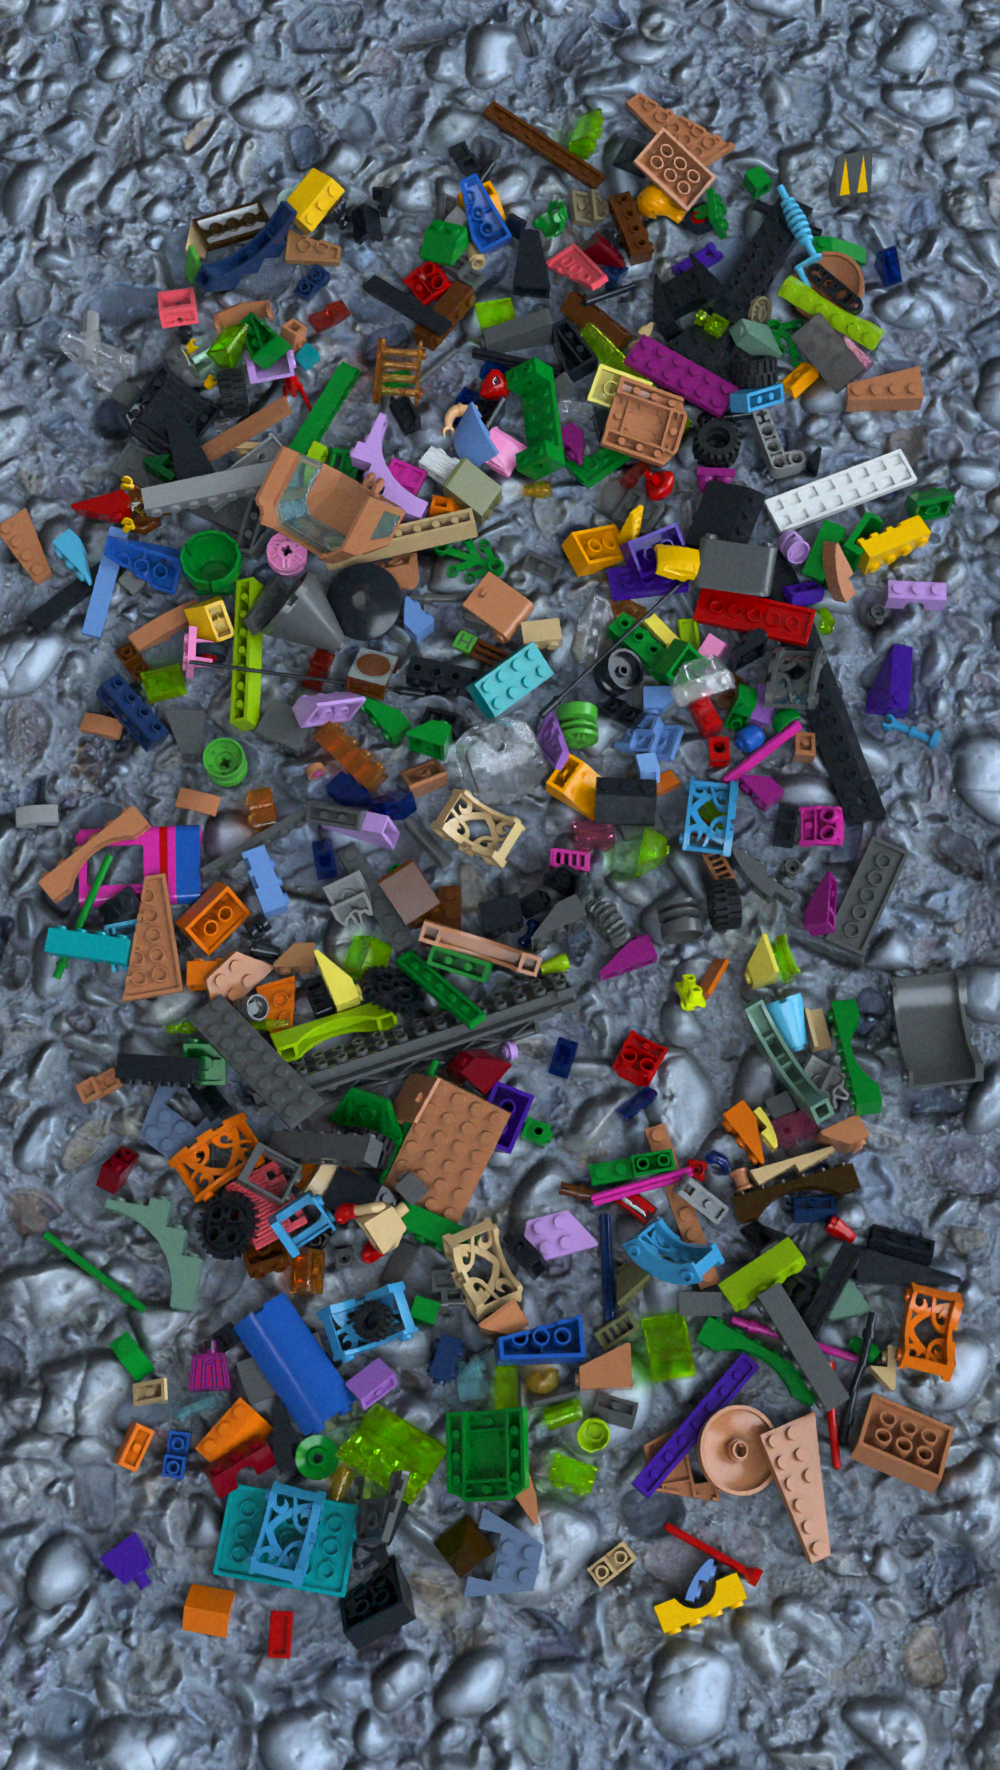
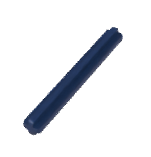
(607, 1267)

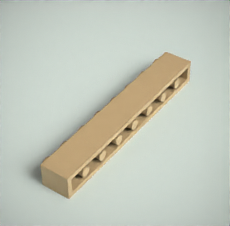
(421, 535)

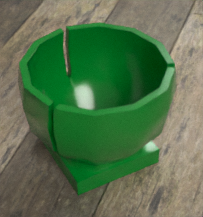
(211, 563)

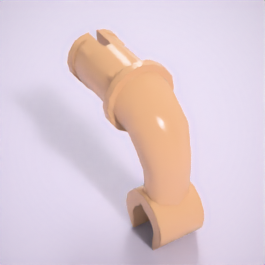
(453, 412)

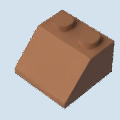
(844, 1136)

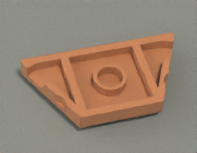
(235, 976)

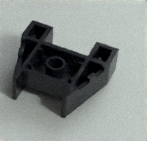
(685, 295)

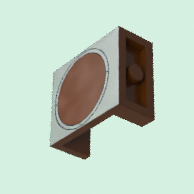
(371, 673)

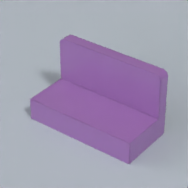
(372, 1383)

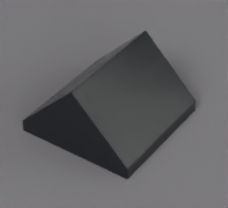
(492, 411)

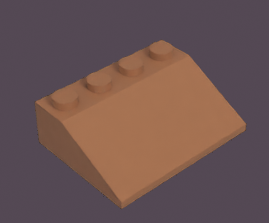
(674, 169)
(903, 1443)

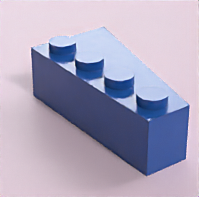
(545, 1344)

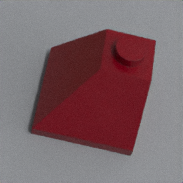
(602, 252)
(478, 1069)

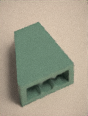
(755, 338)
(850, 1303)

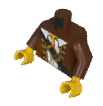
(140, 521)

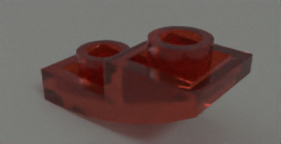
(319, 667)

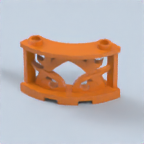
(188, 1156)
(941, 1362)

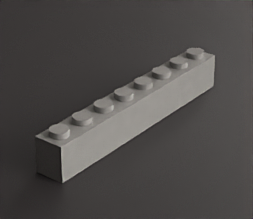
(204, 489)

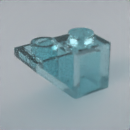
(471, 1382)

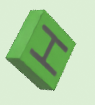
(464, 642)

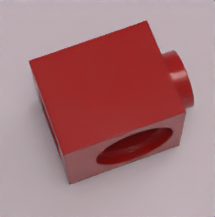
(718, 759)

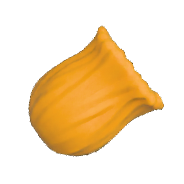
(655, 202)

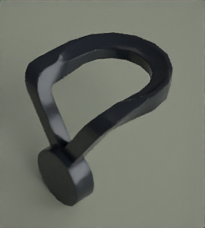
(379, 1555)

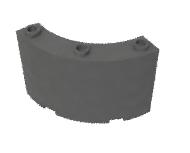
(933, 1030)

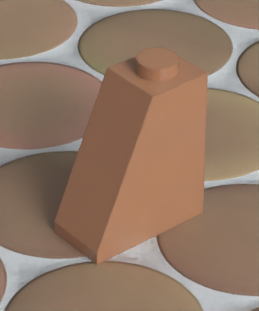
(607, 1371)

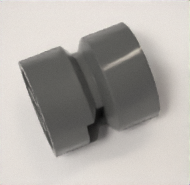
(252, 1007)

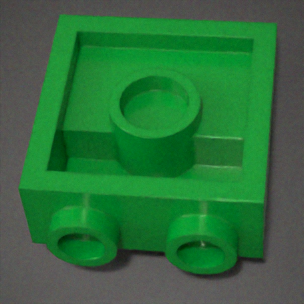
(213, 1064)

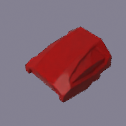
(428, 282)
(639, 1059)

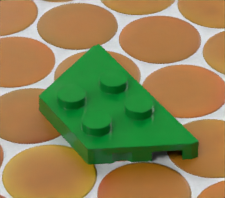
(368, 1111)

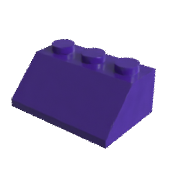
(640, 552)
(518, 1104)

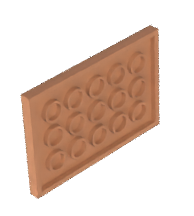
(450, 1149)

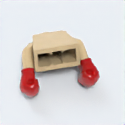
(379, 1223)

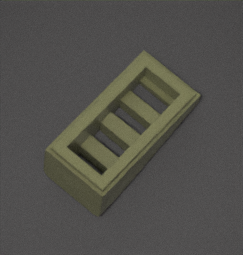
(633, 1320)

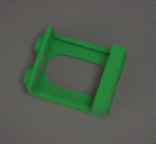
(869, 524)

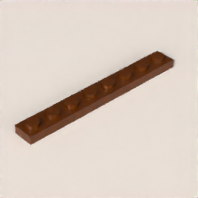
(544, 145)

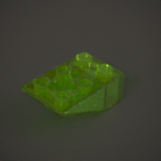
(668, 1349)

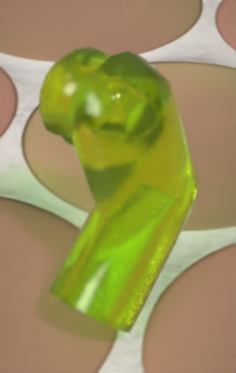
(828, 623)

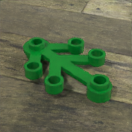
(780, 332)
(472, 560)

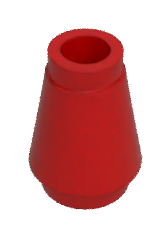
(839, 1229)

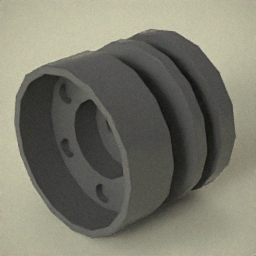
(680, 920)

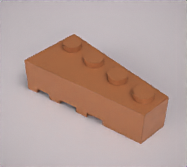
(886, 392)

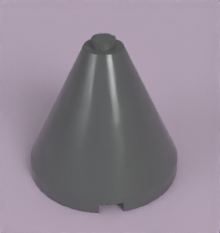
(306, 617)

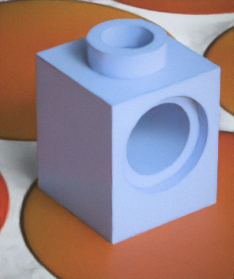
(647, 766)

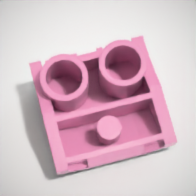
(507, 446)

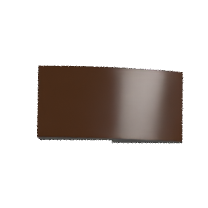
(132, 661)

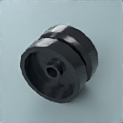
(618, 673)

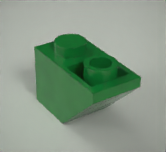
(741, 707)

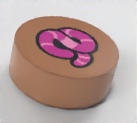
(315, 771)

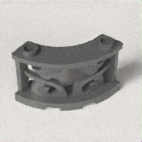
(785, 660)

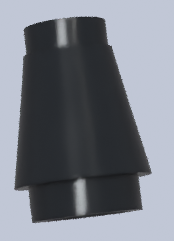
(263, 950)

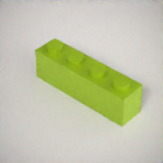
(762, 1274)

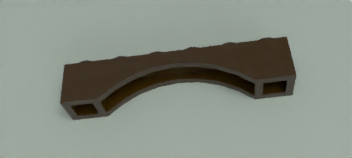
(836, 1181)

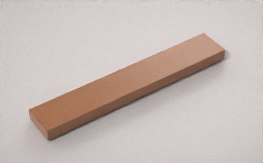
(247, 429)

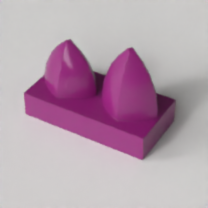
(705, 474)

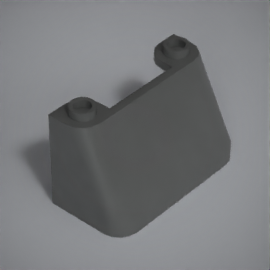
(736, 566)

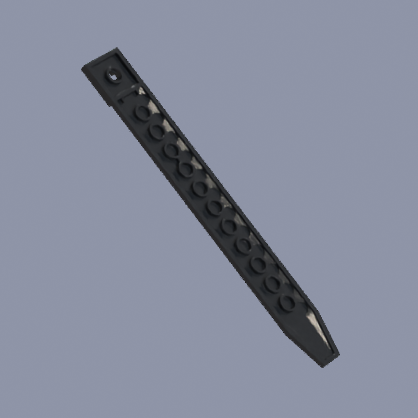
(833, 725)

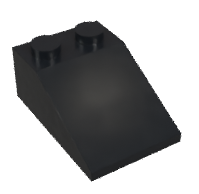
(355, 1189)

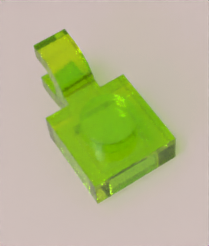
(713, 324)

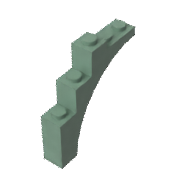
(786, 1067)
(156, 1218)

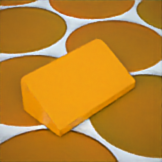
(799, 379)

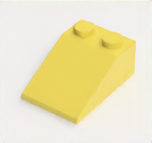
(605, 384)
(339, 984)

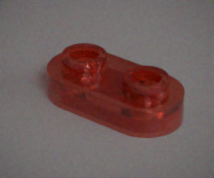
(632, 477)

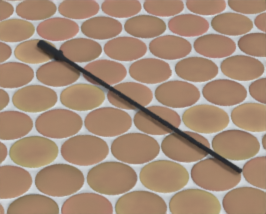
(400, 690)
(557, 699)

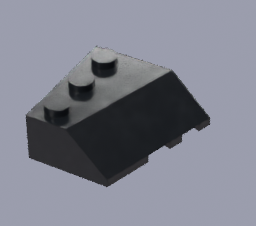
(377, 1606)

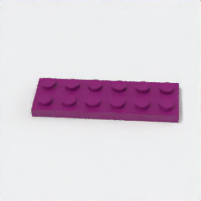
(680, 376)

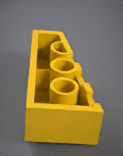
(892, 544)

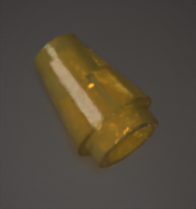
(538, 490)
(341, 1483)

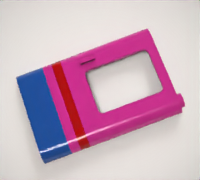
(165, 850)

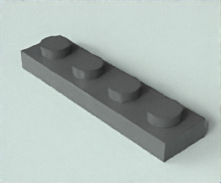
(265, 604)

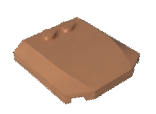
(644, 422)

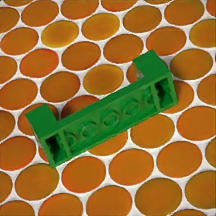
(536, 386)

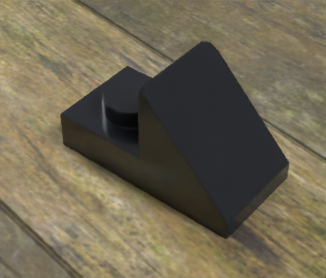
(119, 905)

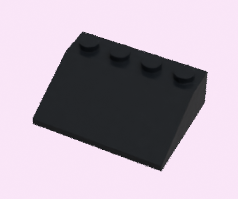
(727, 512)

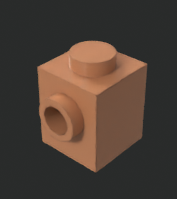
(294, 333)

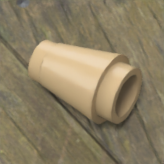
(474, 257)

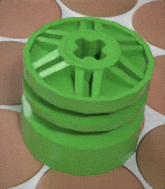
(578, 723)
(221, 752)

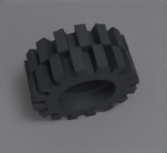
(362, 1321)

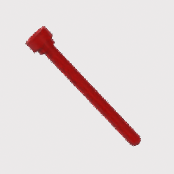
(833, 1434)
(751, 1574)

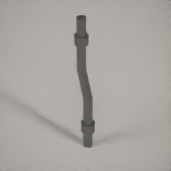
(429, 598)

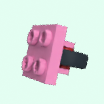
(200, 650)

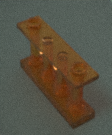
(381, 377)

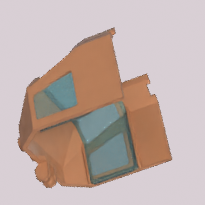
(326, 508)

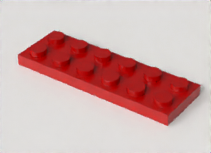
(746, 612)

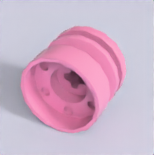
(288, 565)

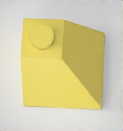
(762, 966)

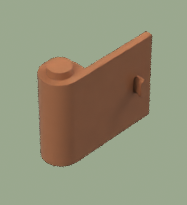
(499, 608)
(414, 1097)

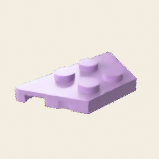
(558, 1235)

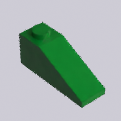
(829, 243)

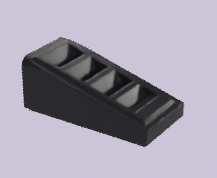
(456, 720)
(326, 1011)

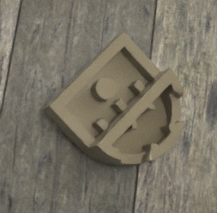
(587, 208)

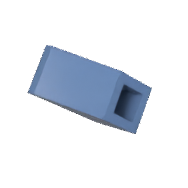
(417, 622)

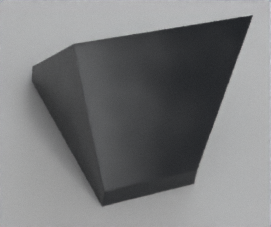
(761, 1237)

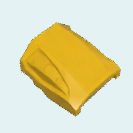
(677, 562)

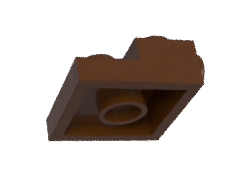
(266, 1260)

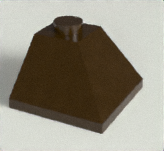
(464, 1547)

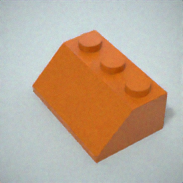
(213, 917)
(233, 1430)

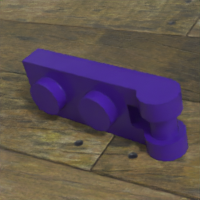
(701, 255)

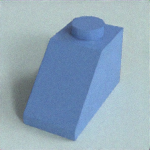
(656, 700)

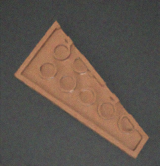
(154, 952)

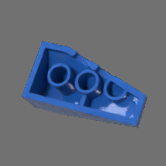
(484, 221)
(148, 561)

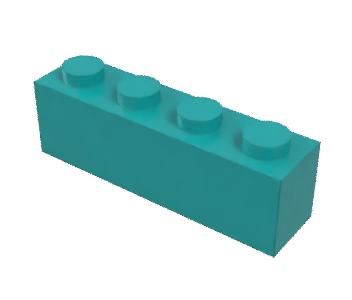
(87, 946)

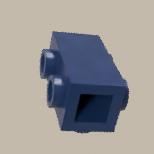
(443, 1367)

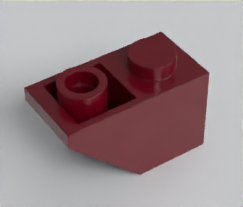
(117, 1170)

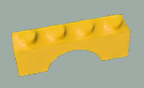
(673, 1615)

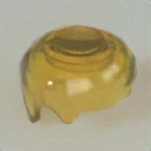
(545, 1383)

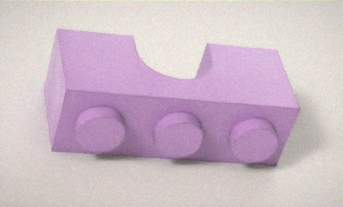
(900, 593)

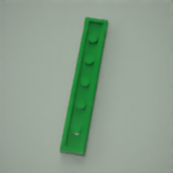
(440, 989)

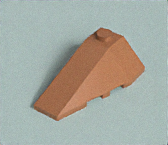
(404, 569)

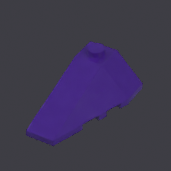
(892, 685)

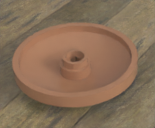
(845, 270)
(731, 1452)

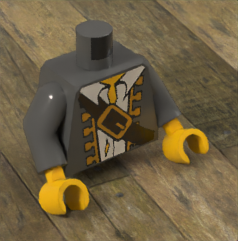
(183, 367)

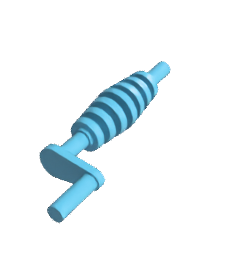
(800, 228)

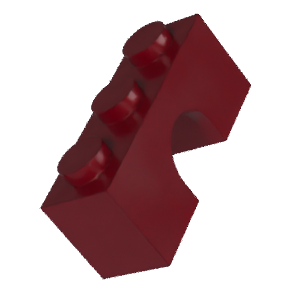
(223, 1471)

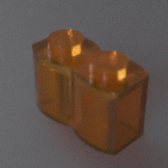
(262, 809)

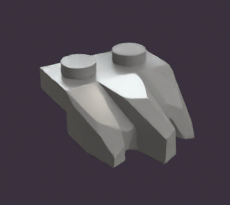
(349, 898)
(826, 1078)

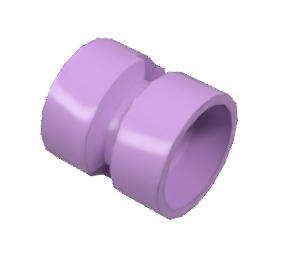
(793, 546)

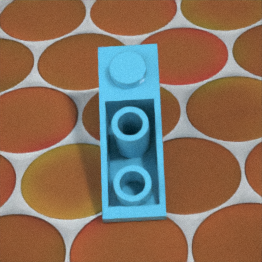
(72, 551)

